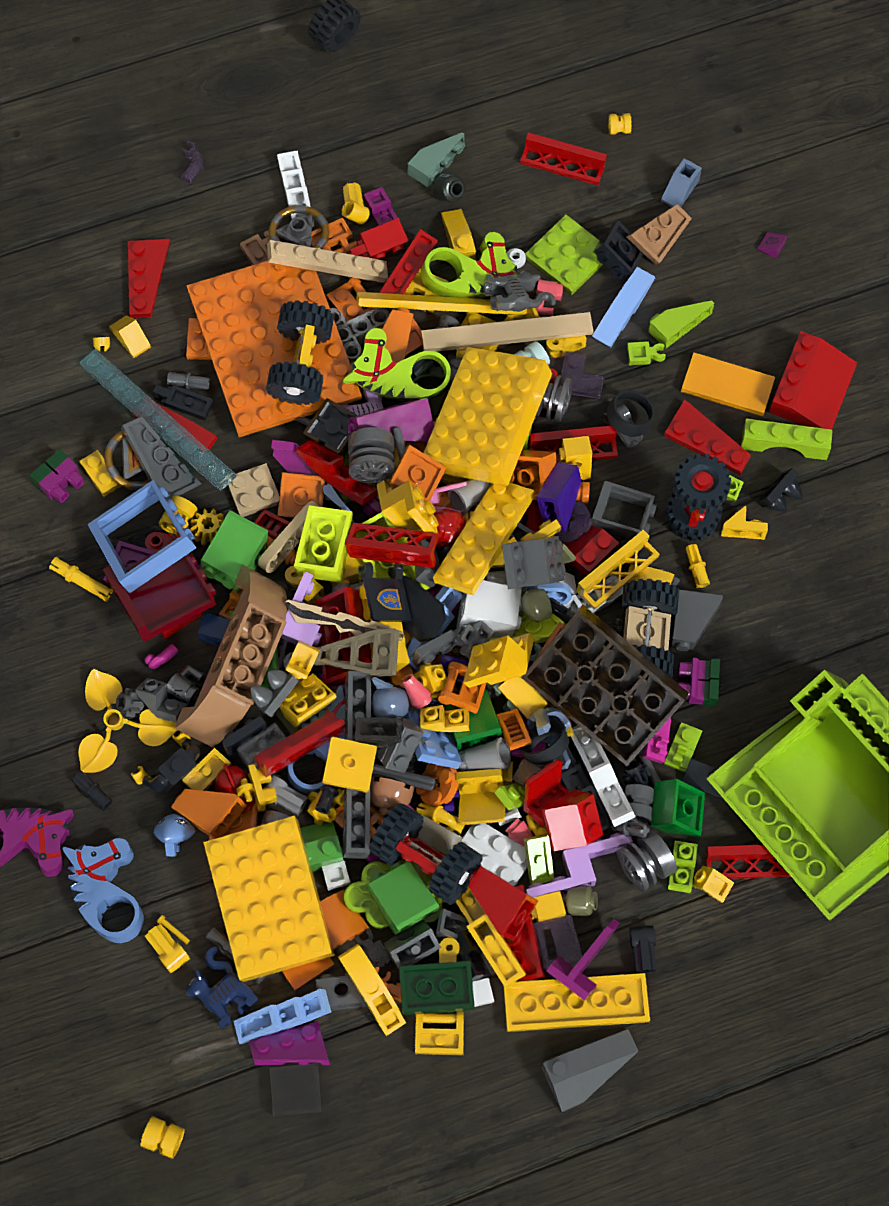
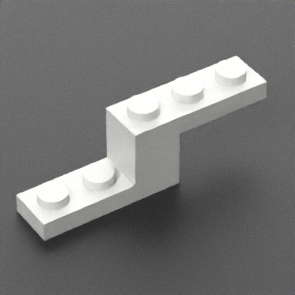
(602, 777)

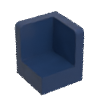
(212, 629)

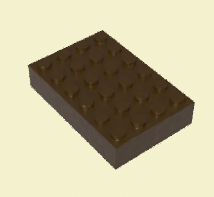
(605, 685)

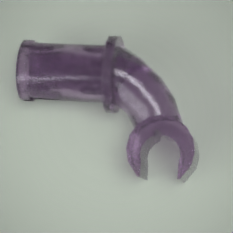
(195, 165)

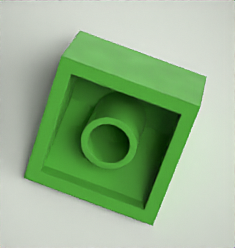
(321, 845)

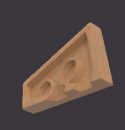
(660, 233)

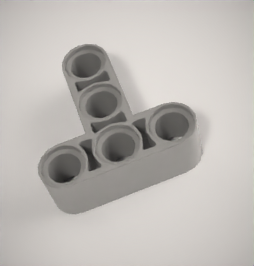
(350, 329)

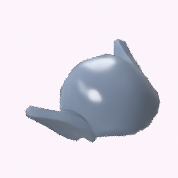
(388, 700)

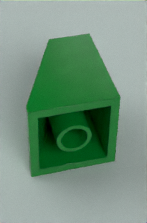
(482, 725)

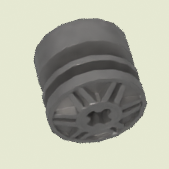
(556, 398)
(371, 455)
(647, 860)

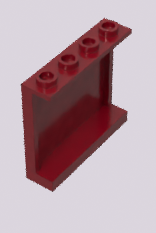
(166, 598)

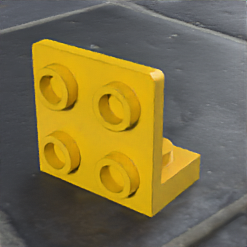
(477, 797)

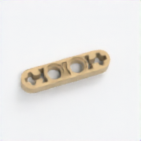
(284, 542)

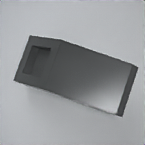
(155, 697)

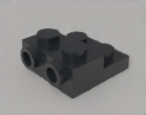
(618, 251)

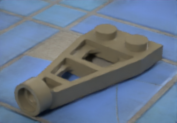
(384, 653)

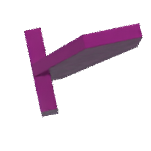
(286, 455)
(572, 976)

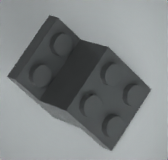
(533, 562)

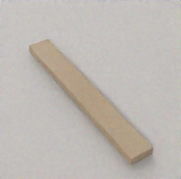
(507, 332)

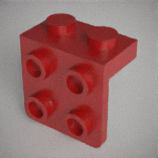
(543, 789)

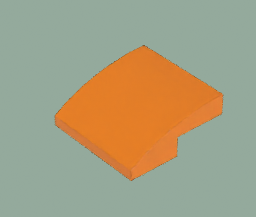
(340, 921)

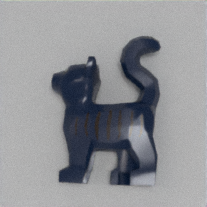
(224, 992)

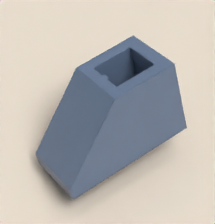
(681, 183)

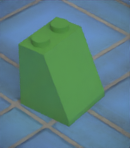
(234, 545)
(402, 897)

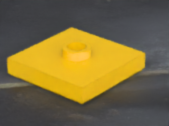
(349, 764)

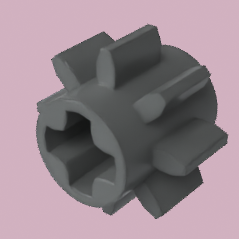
(129, 703)

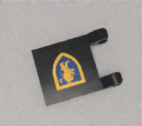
(386, 596)

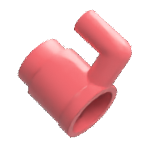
(550, 287)

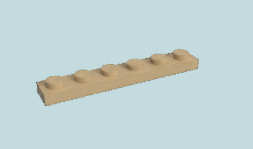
(327, 261)

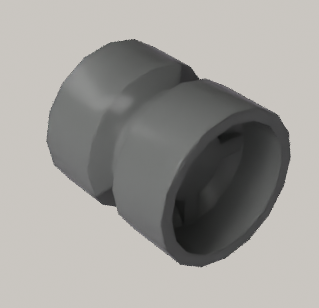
(639, 799)

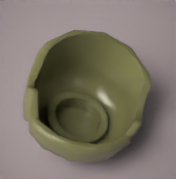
(536, 604)

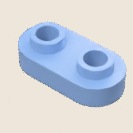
(558, 591)

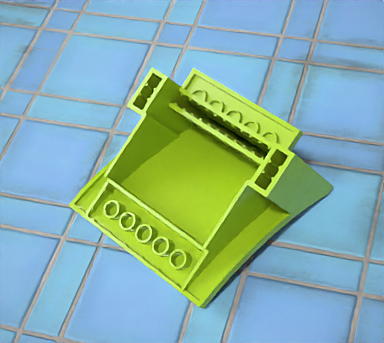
(820, 790)

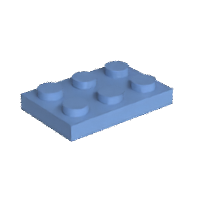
(435, 746)

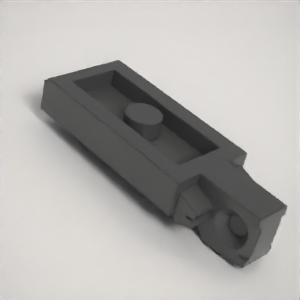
(441, 644)

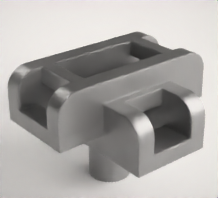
(475, 636)

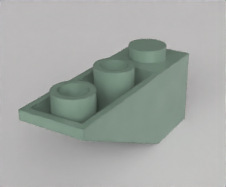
(432, 159)

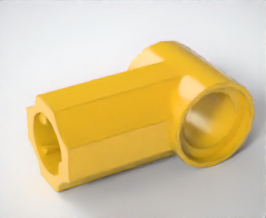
(353, 207)
(169, 952)

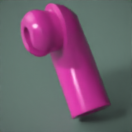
(162, 658)

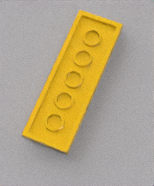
(483, 537)
(554, 1006)

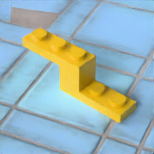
(490, 941)

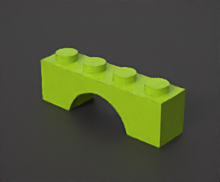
(810, 441)

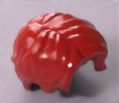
(450, 526)

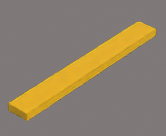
(428, 303)

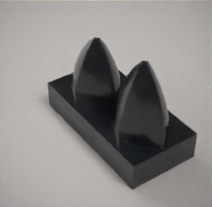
(784, 483)

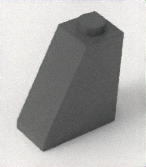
(693, 618)

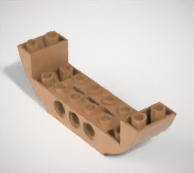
(239, 660)

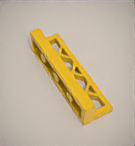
(613, 563)

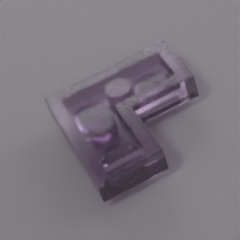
(582, 383)

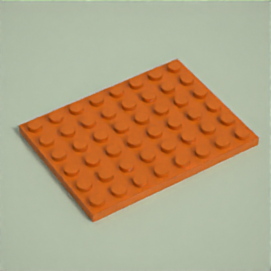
(241, 333)

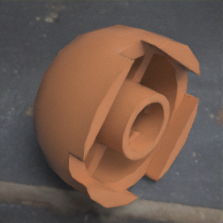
(388, 794)

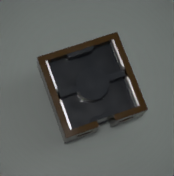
(330, 427)

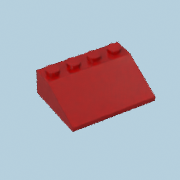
(813, 383)

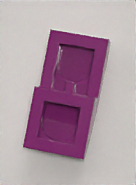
(380, 206)

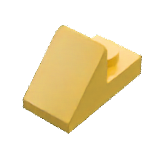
(740, 528)

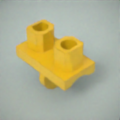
(261, 796)
(318, 817)

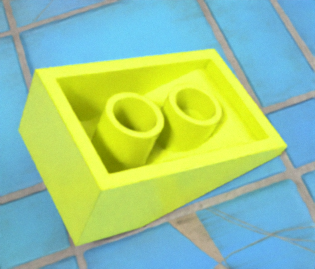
(323, 544)

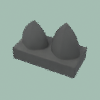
(270, 699)

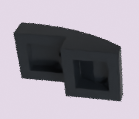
(471, 952)

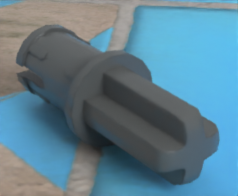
(188, 381)
(632, 828)

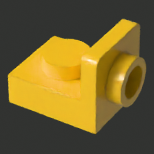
(712, 883)

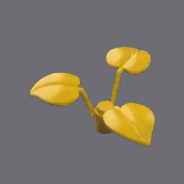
(95, 751)

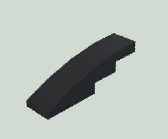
(575, 778)

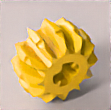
(202, 522)

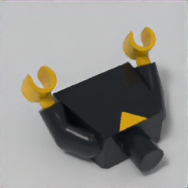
(173, 769)

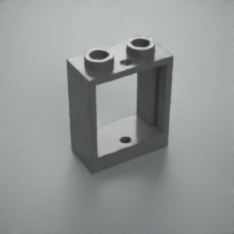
(628, 495)

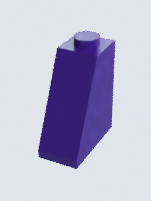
(559, 494)

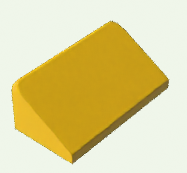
(522, 695)

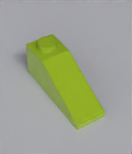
(678, 321)

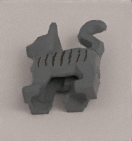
(513, 292)

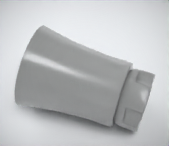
(468, 496)
(486, 756)

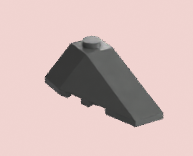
(583, 1070)

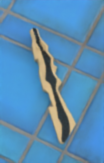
(312, 615)

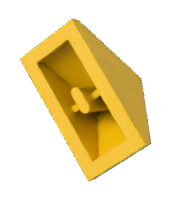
(130, 335)

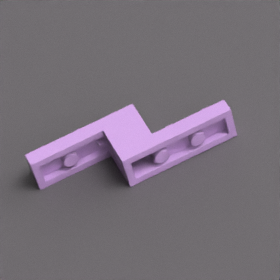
(301, 631)
(579, 866)

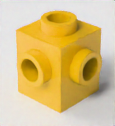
(432, 678)

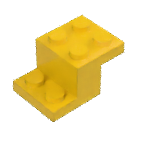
(407, 507)
(499, 660)

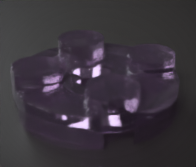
(581, 523)

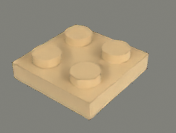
(254, 490)

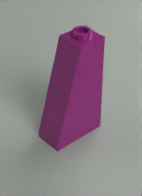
(412, 417)

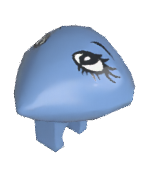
(172, 831)

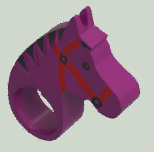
(38, 831)

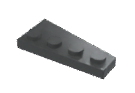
(157, 459)

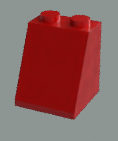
(502, 902)

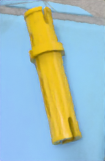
(73, 574)

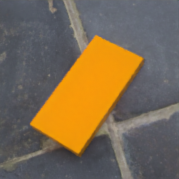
(728, 384)

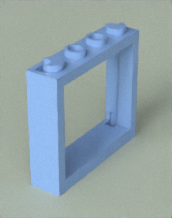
(123, 513)

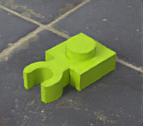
(641, 354)

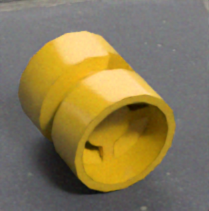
(185, 508)
(162, 1137)

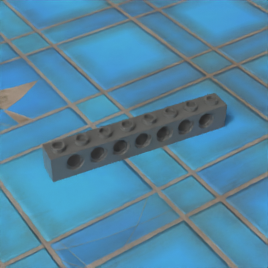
(356, 803)

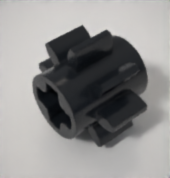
(636, 773)

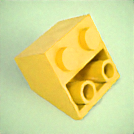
(306, 700)

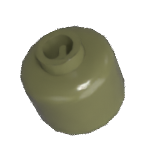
(580, 900)

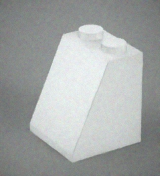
(493, 606)

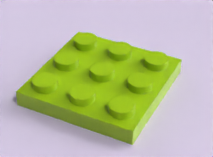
(566, 254)

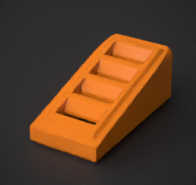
(510, 718)

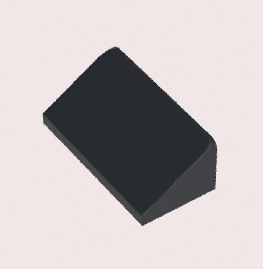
(697, 775)

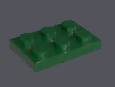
(436, 988)

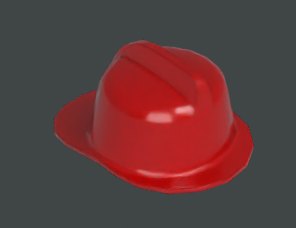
(230, 779)

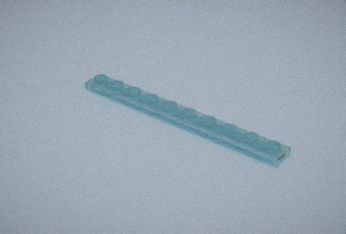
(160, 421)

